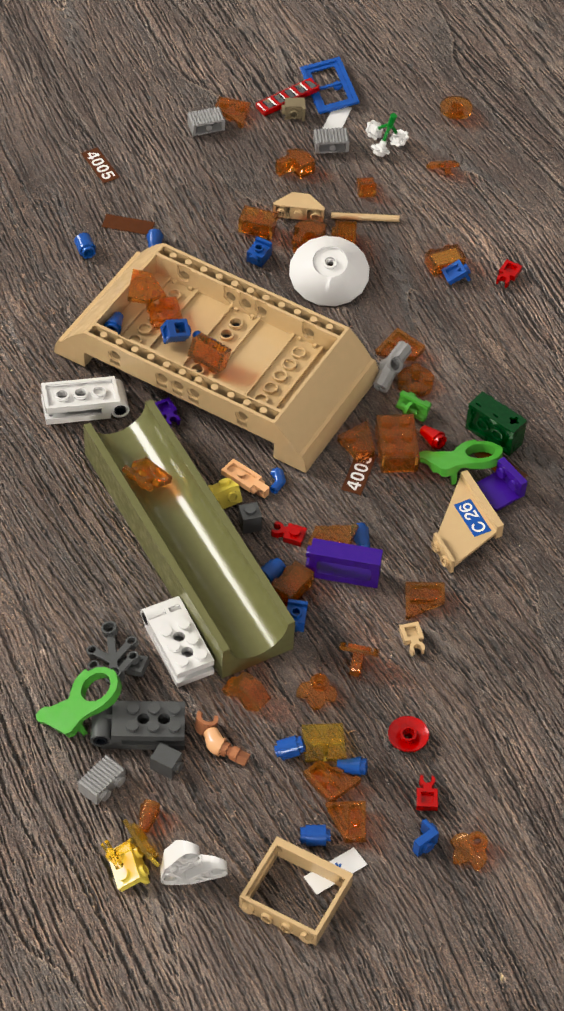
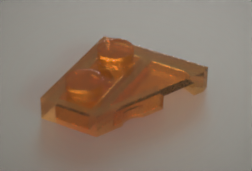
(234, 110)
(399, 335)
(358, 442)
(335, 533)
(423, 597)
(330, 781)
(349, 819)

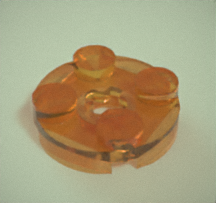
(419, 373)

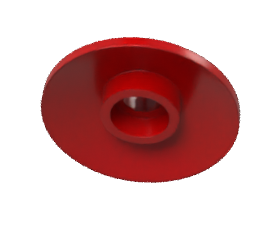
(410, 727)

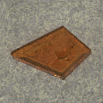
(443, 164)

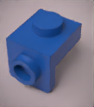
(428, 840)

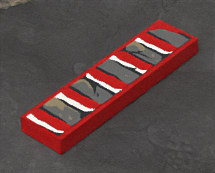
(298, 90)

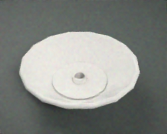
(324, 283)

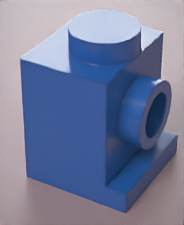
(259, 252)
(175, 330)
(298, 611)

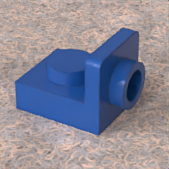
(456, 271)

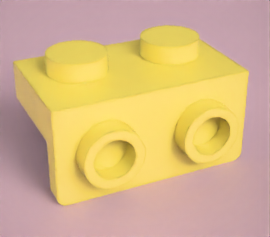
(226, 492)
(132, 871)

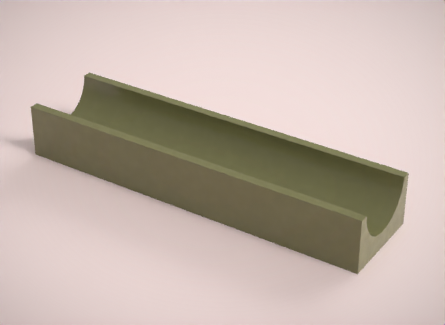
(193, 544)

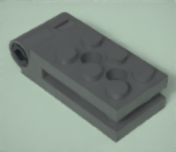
(140, 725)

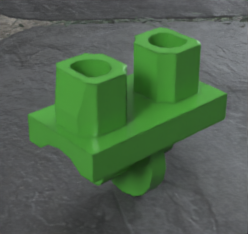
(412, 405)

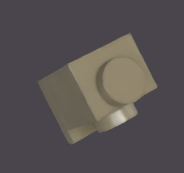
(294, 108)

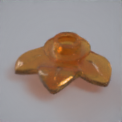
(317, 694)
(468, 851)

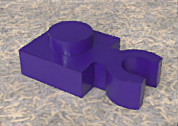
(168, 411)

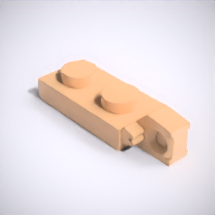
(245, 478)

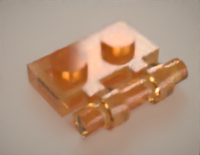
(167, 307)
(147, 474)

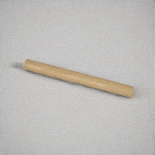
(365, 217)

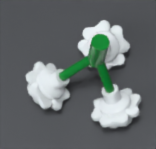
(375, 131)

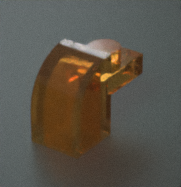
(296, 160)
(306, 231)
(248, 690)

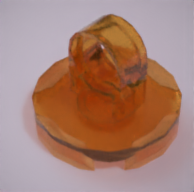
(358, 655)

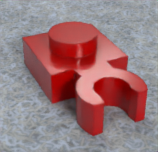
(508, 271)
(291, 534)
(427, 796)

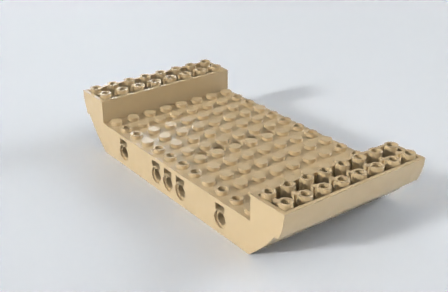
(288, 367)

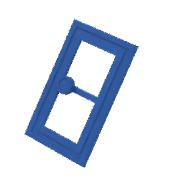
(337, 85)

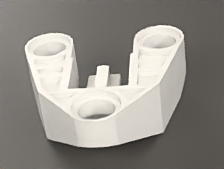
(185, 865)

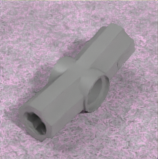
(391, 365)

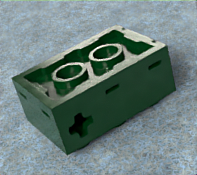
(496, 423)

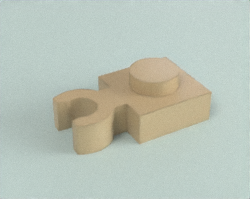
(413, 636)

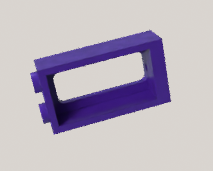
(344, 562)

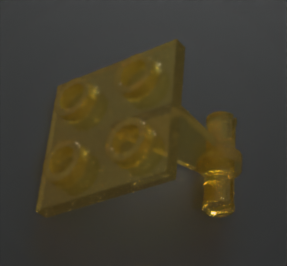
(324, 742)
(138, 839)

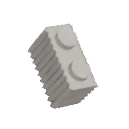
(206, 121)
(331, 140)
(101, 780)

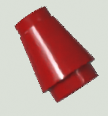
(434, 437)

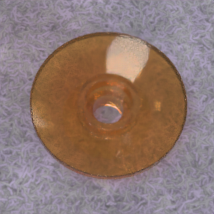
(456, 107)

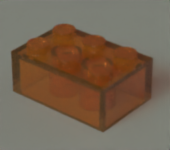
(397, 443)

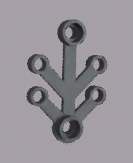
(113, 656)

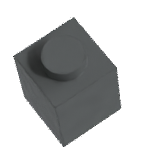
(250, 517)
(166, 761)

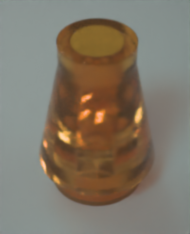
(148, 813)

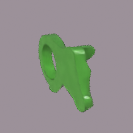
(450, 462)
(69, 715)

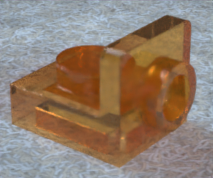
(366, 187)

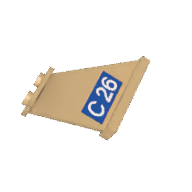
(466, 525)

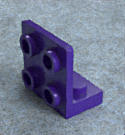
(503, 486)

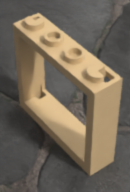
(309, 862)

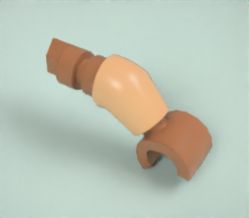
(217, 743)

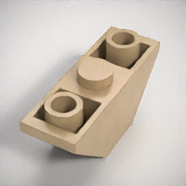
(299, 207)

